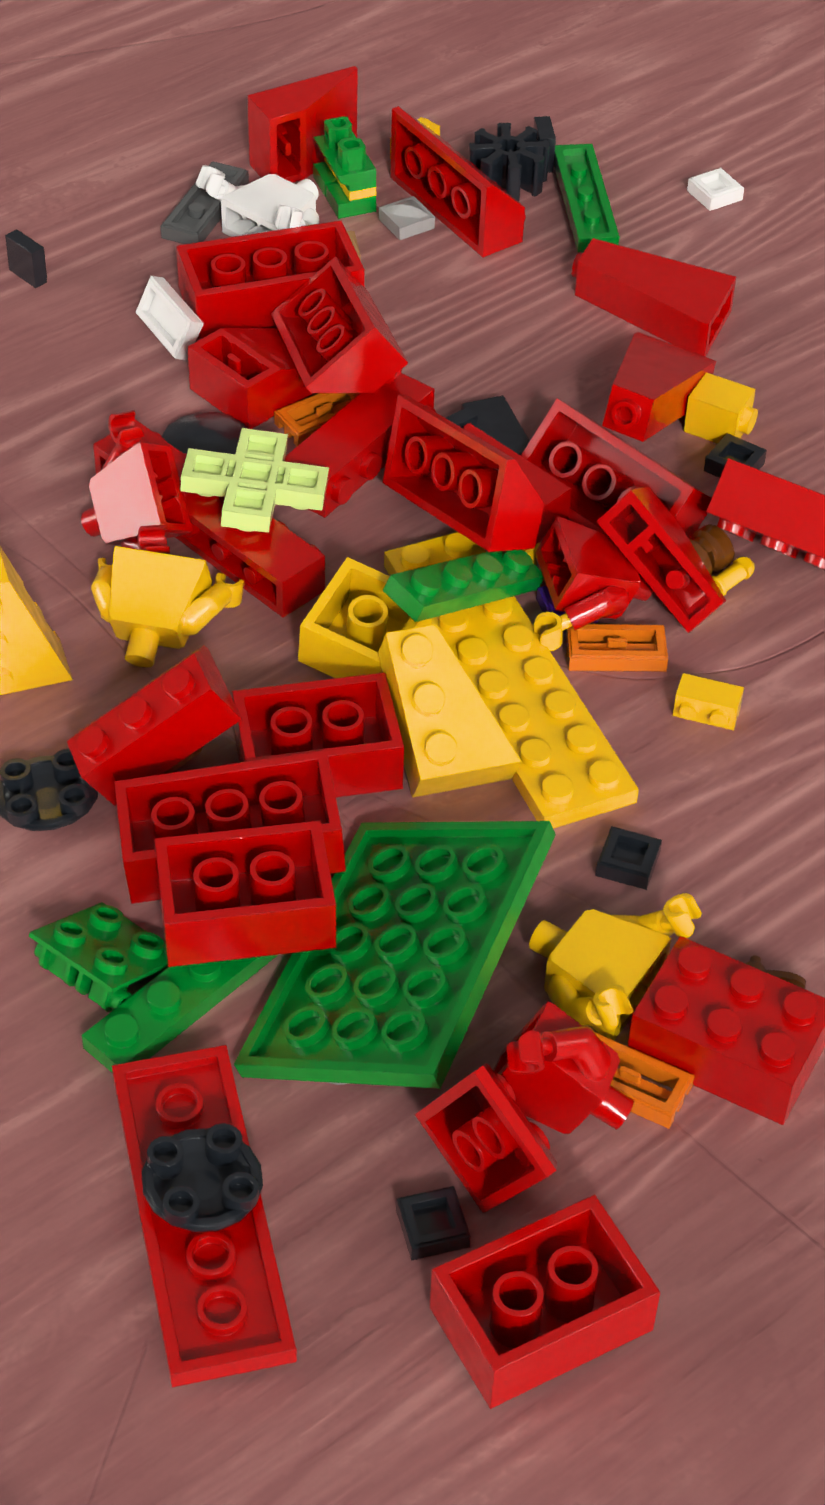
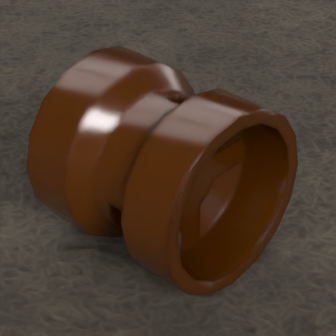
(713, 547)

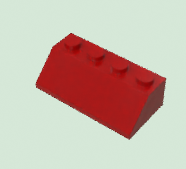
(453, 187)
(338, 334)
(605, 468)
(461, 479)

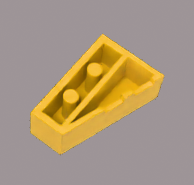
(28, 647)
(441, 716)

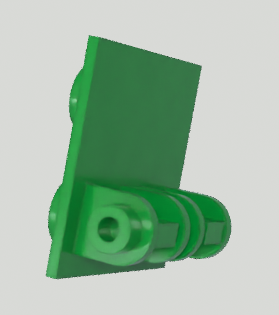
(99, 953)

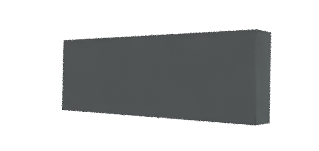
(198, 211)

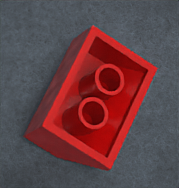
(155, 725)

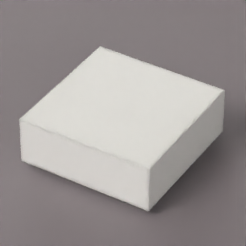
(715, 189)

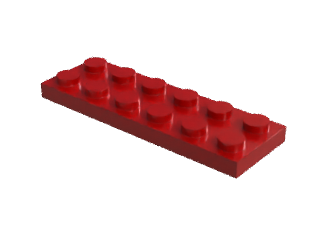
(211, 1289)

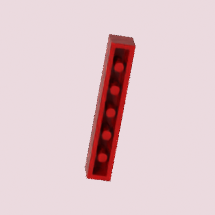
(274, 565)

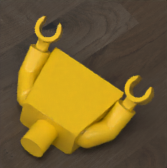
(158, 599)
(609, 960)

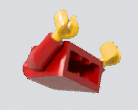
(584, 578)

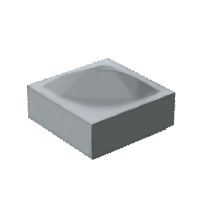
(406, 217)

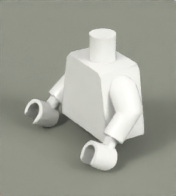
(262, 204)

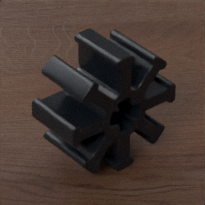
(511, 159)

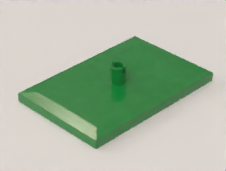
(411, 959)

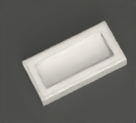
(169, 317)

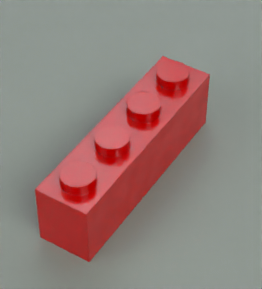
(357, 439)

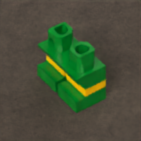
(348, 173)

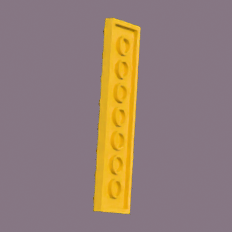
(565, 757)

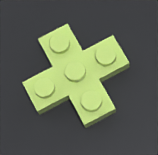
(254, 480)

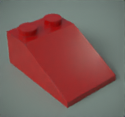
(488, 1138)

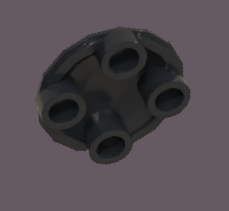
(205, 432)
(44, 792)
(202, 1178)

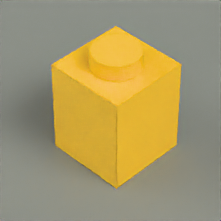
(720, 408)

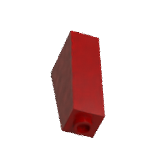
(656, 293)
(653, 386)

